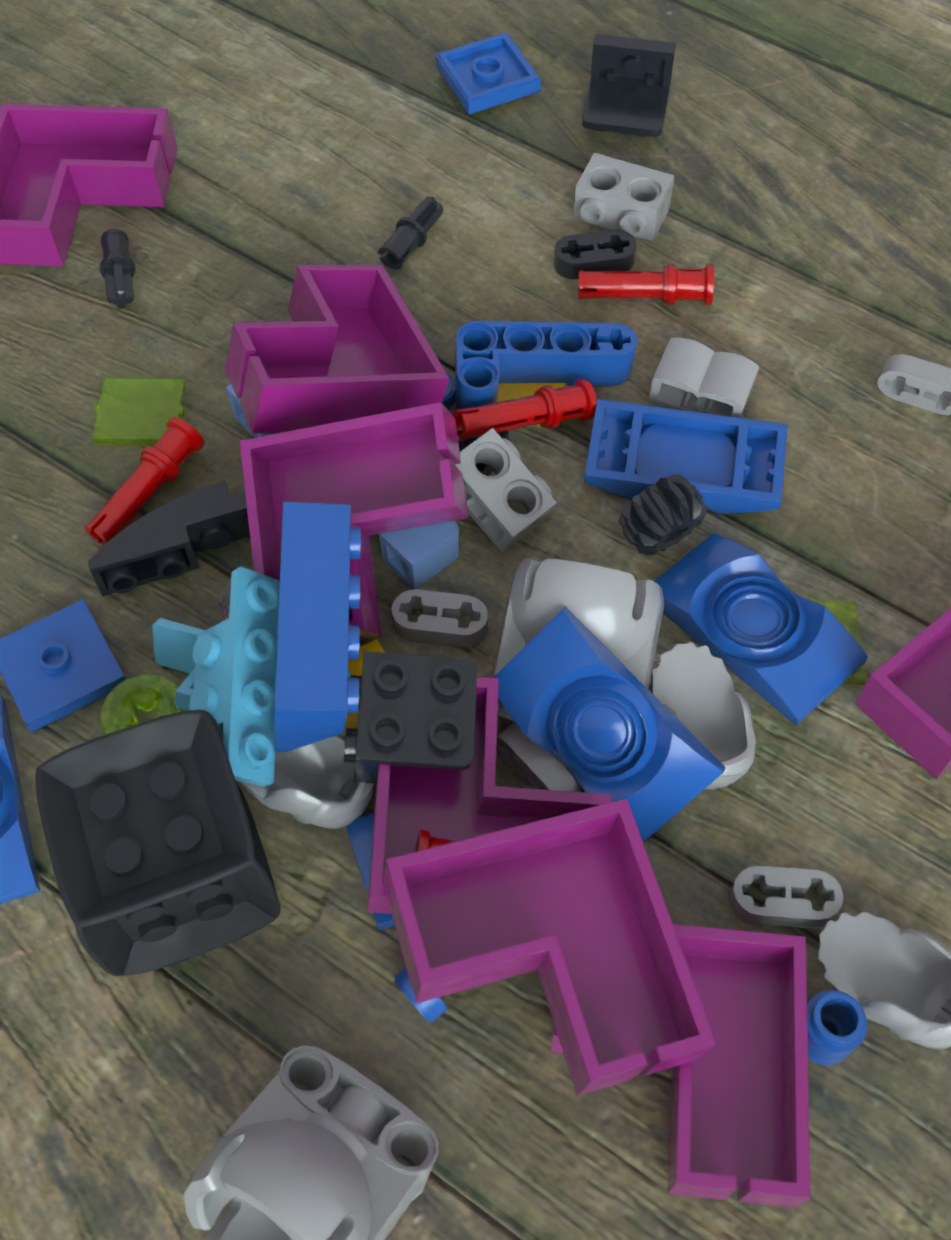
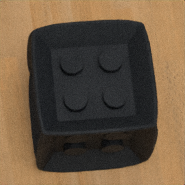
(154, 844)

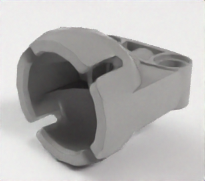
(605, 600)
(313, 1159)

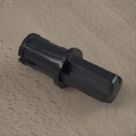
(410, 233)
(117, 267)

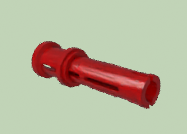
(669, 284)
(545, 407)
(157, 466)

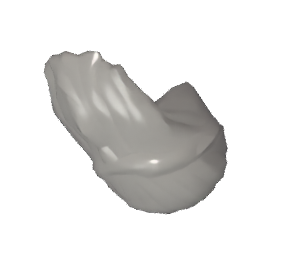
(705, 702)
(315, 785)
(893, 974)

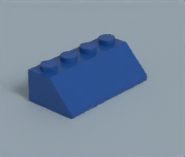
(314, 624)

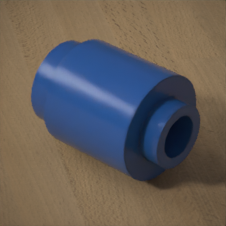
(845, 1021)

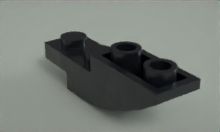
(167, 538)

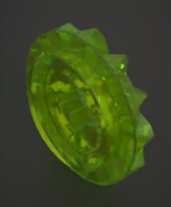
(142, 692)

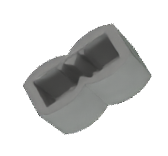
(702, 380)

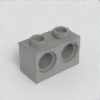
(623, 196)
(512, 481)

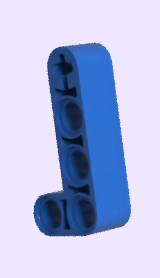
(538, 353)

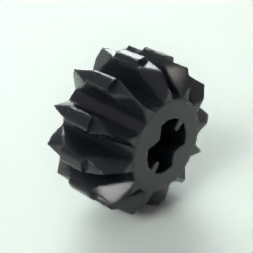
(662, 514)

